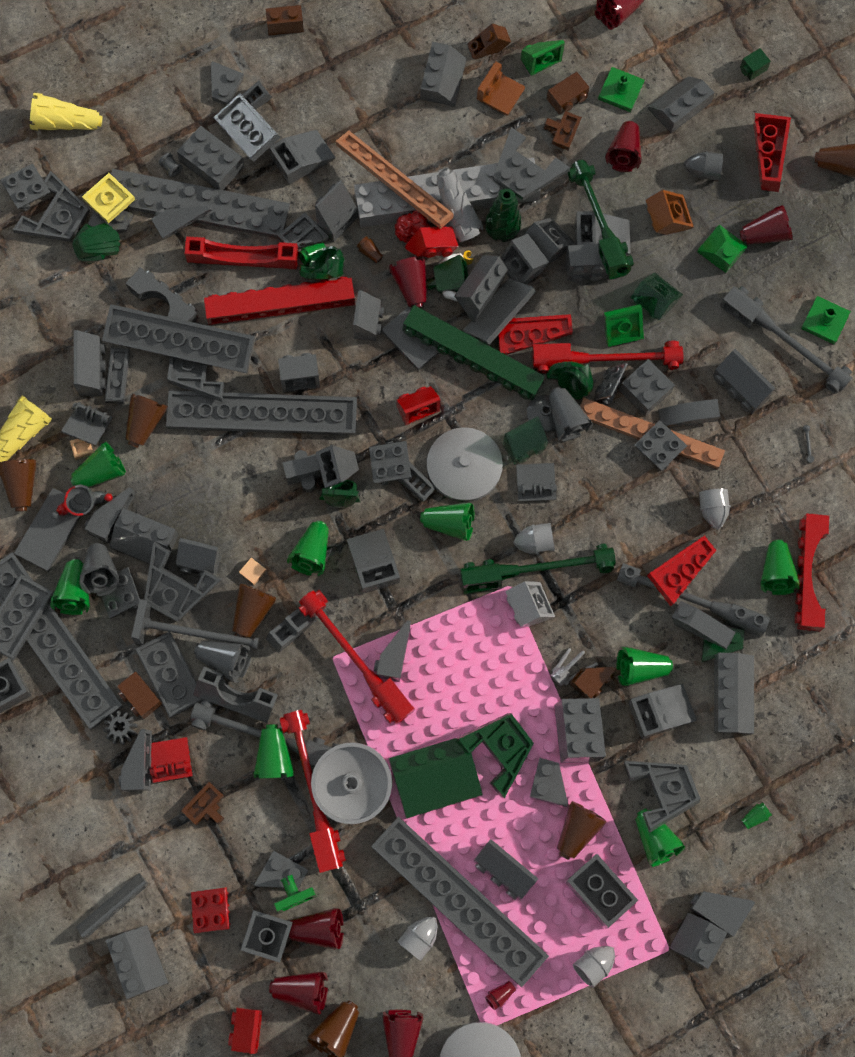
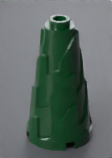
(504, 218)

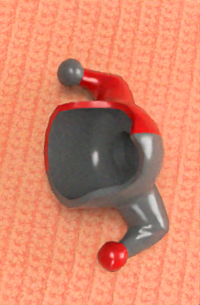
(80, 501)

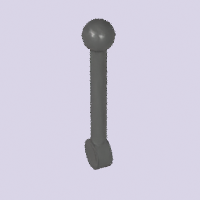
(806, 428)

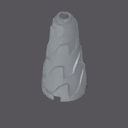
(465, 220)

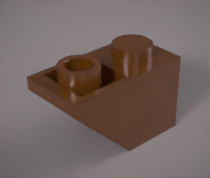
(489, 41)
(590, 680)

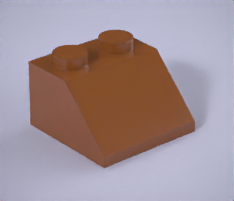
(669, 212)

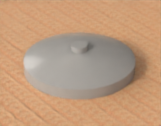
(464, 464)
(351, 783)
(480, 1040)

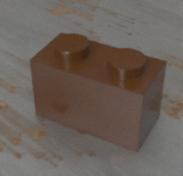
(284, 20)
(568, 93)
(139, 695)

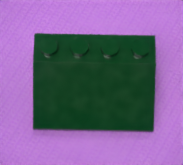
(435, 777)

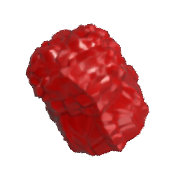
(409, 224)

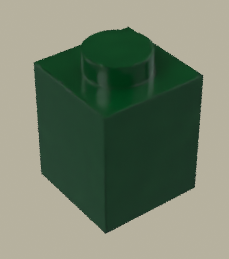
(755, 64)

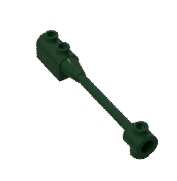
(609, 247)
(490, 575)

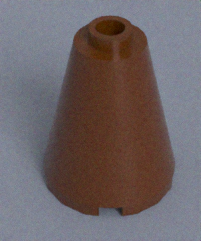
(837, 159)
(142, 419)
(18, 482)
(250, 610)
(578, 830)
(335, 1030)

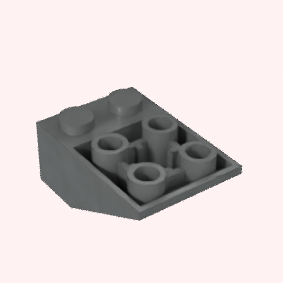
(300, 155)
(335, 211)
(589, 232)
(373, 561)
(661, 711)

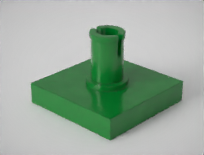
(621, 89)
(825, 320)
(624, 325)
(295, 896)

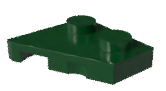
(710, 649)

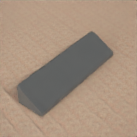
(112, 906)

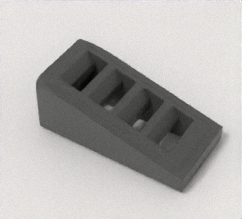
(254, 90)
(420, 477)

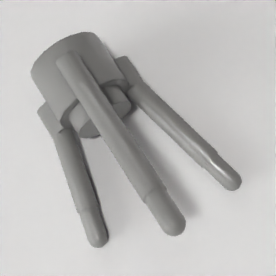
(560, 675)

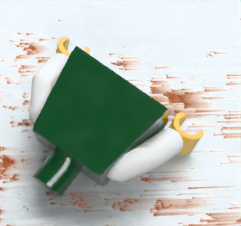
(450, 274)

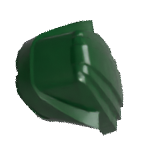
(95, 243)
(324, 265)
(573, 377)
(341, 494)

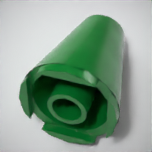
(98, 468)
(450, 520)
(311, 550)
(779, 570)
(68, 592)
(641, 666)
(273, 754)
(658, 844)

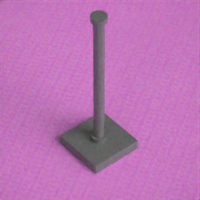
(143, 623)

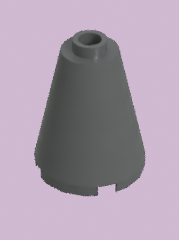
(567, 415)
(98, 571)
(226, 658)

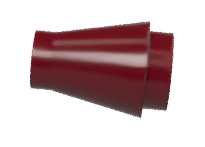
(497, 997)

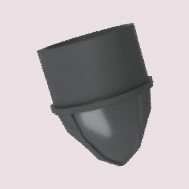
(705, 165)

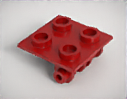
(170, 760)
(210, 910)

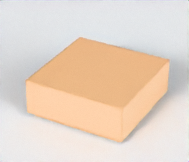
(80, 448)
(252, 571)

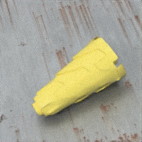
(54, 114)
(20, 427)

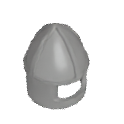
(715, 506)
(535, 539)
(420, 937)
(595, 964)

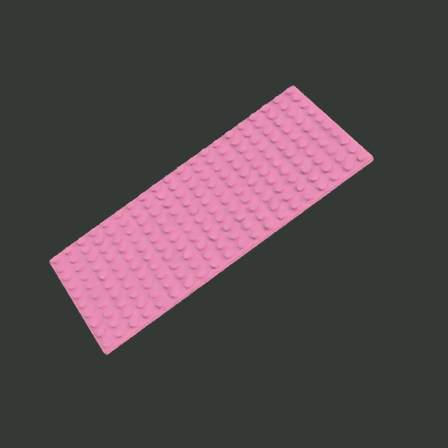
(459, 676)

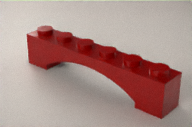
(272, 256)
(809, 614)

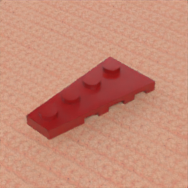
(526, 331)
(679, 571)

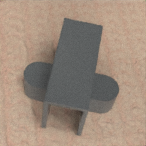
(303, 470)

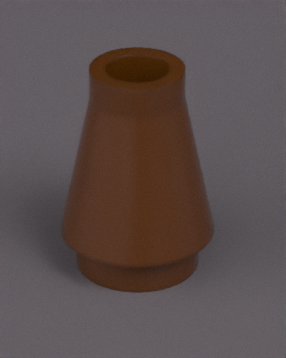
(369, 249)

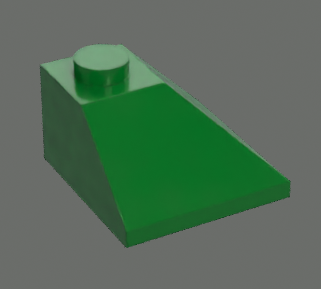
(542, 55)
(722, 248)

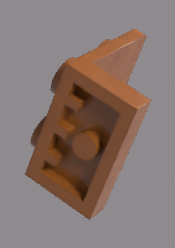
(499, 90)

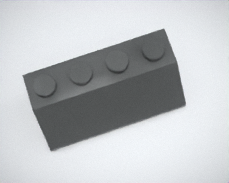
(733, 693)

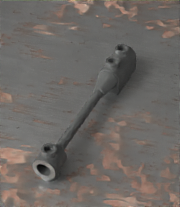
(751, 311)
(734, 615)
(204, 714)

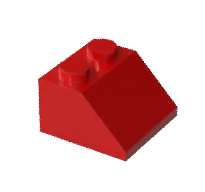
(433, 242)
(418, 404)
(246, 1030)

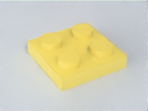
(108, 198)

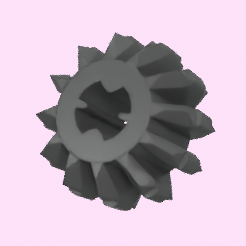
(118, 735)

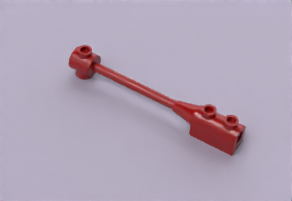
(549, 354)
(385, 693)
(325, 837)

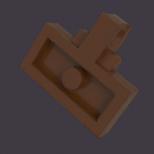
(563, 129)
(204, 805)

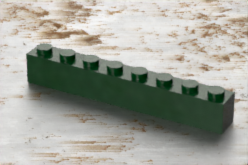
(473, 353)

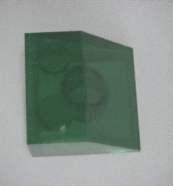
(656, 296)
(525, 440)

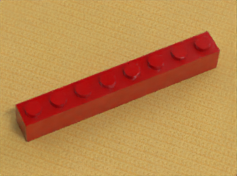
(279, 301)

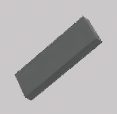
(117, 375)

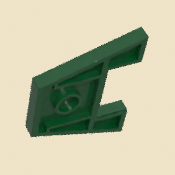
(506, 743)

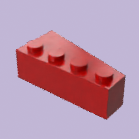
(771, 142)

